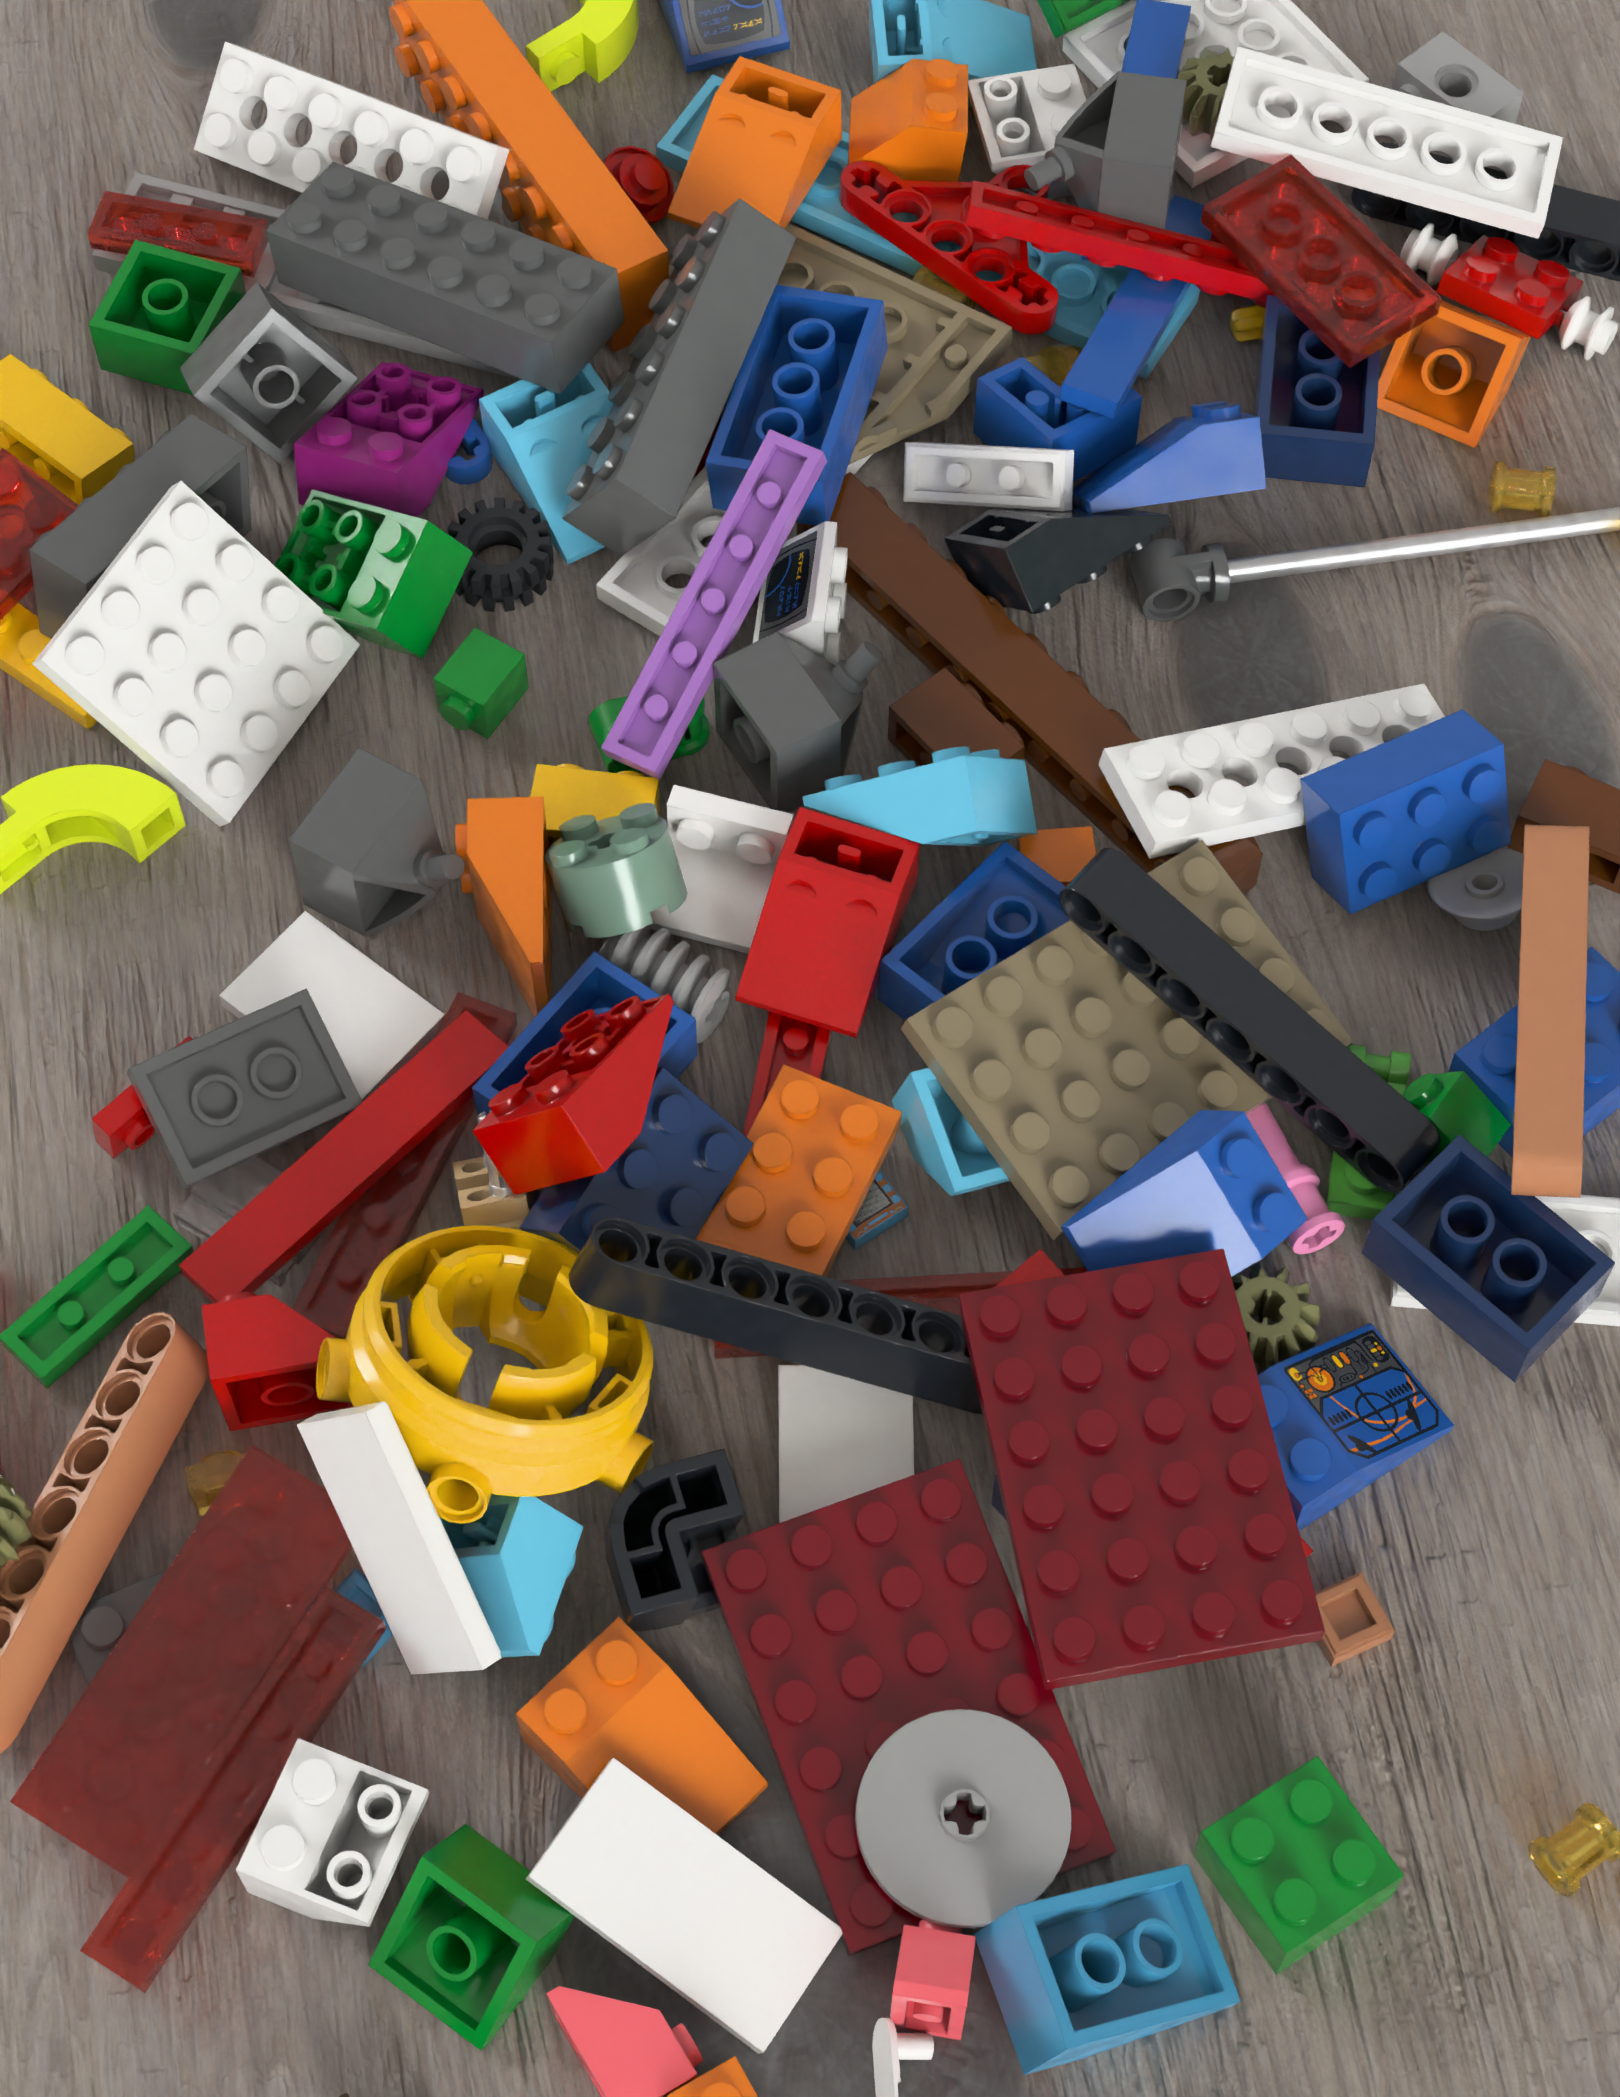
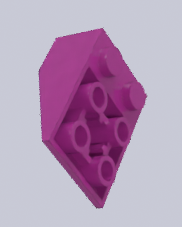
(387, 439)

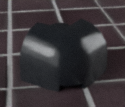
(659, 1537)

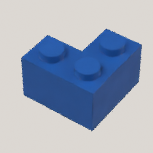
(1023, 409)

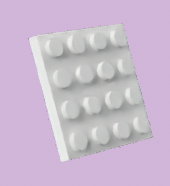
(1257, 25)
(197, 654)

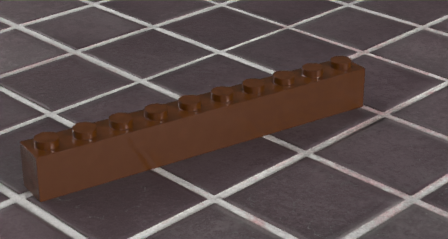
(956, 627)

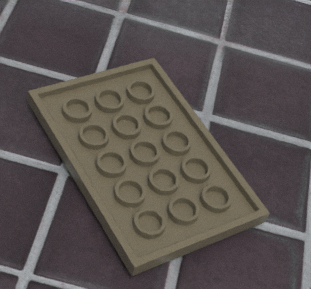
(1080, 1064)

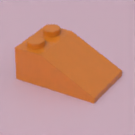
(511, 886)
(634, 1708)

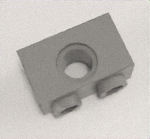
(1456, 77)

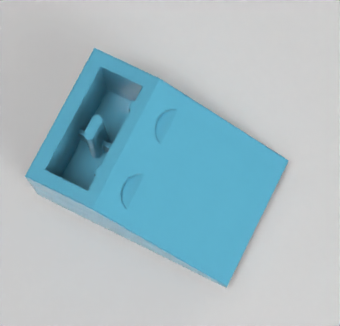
(961, 31)
(542, 444)
(949, 802)

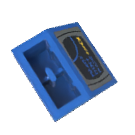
(722, 30)

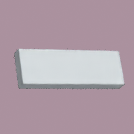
(988, 476)

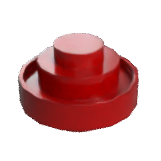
(643, 180)

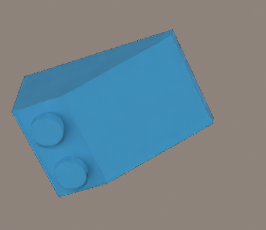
(1104, 1967)

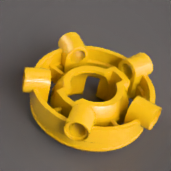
(525, 1434)

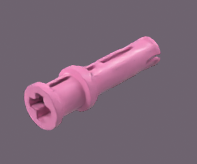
(1322, 1224)

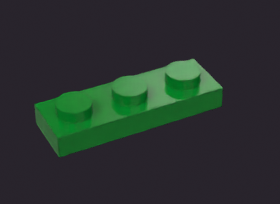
(96, 1297)

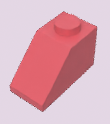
(932, 1980)
(625, 2044)

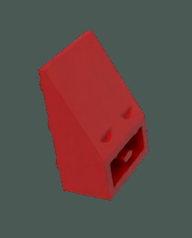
(828, 921)
(579, 1097)

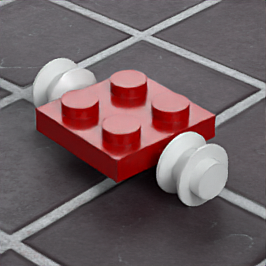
(1511, 288)

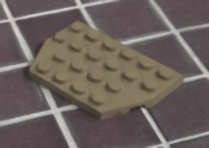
(932, 340)

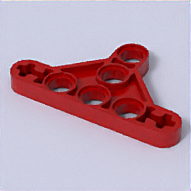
(1018, 299)

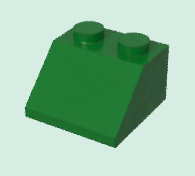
(470, 1935)

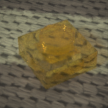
(210, 1476)

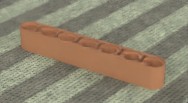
(1551, 1013)
(91, 1504)

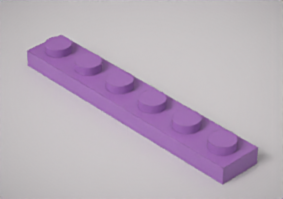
(714, 604)

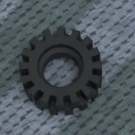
(504, 527)

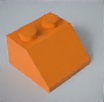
(913, 121)
(1451, 373)

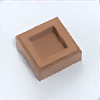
(1351, 1619)

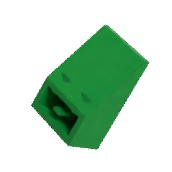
(374, 570)

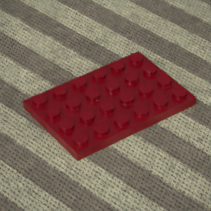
(1138, 1469)
(865, 1626)

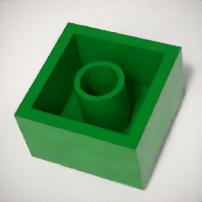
(161, 312)
(1297, 1864)

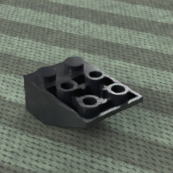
(1038, 554)

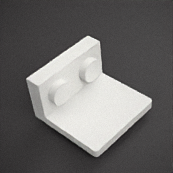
(726, 863)

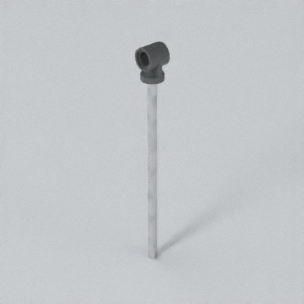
(1173, 581)

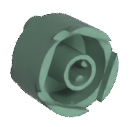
(615, 871)

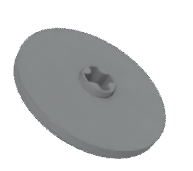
(923, 1857)

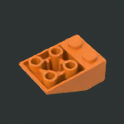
(759, 144)

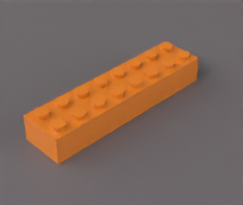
(551, 172)

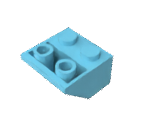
(517, 1567)

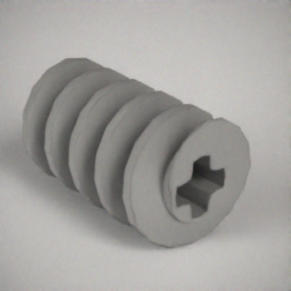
(668, 973)

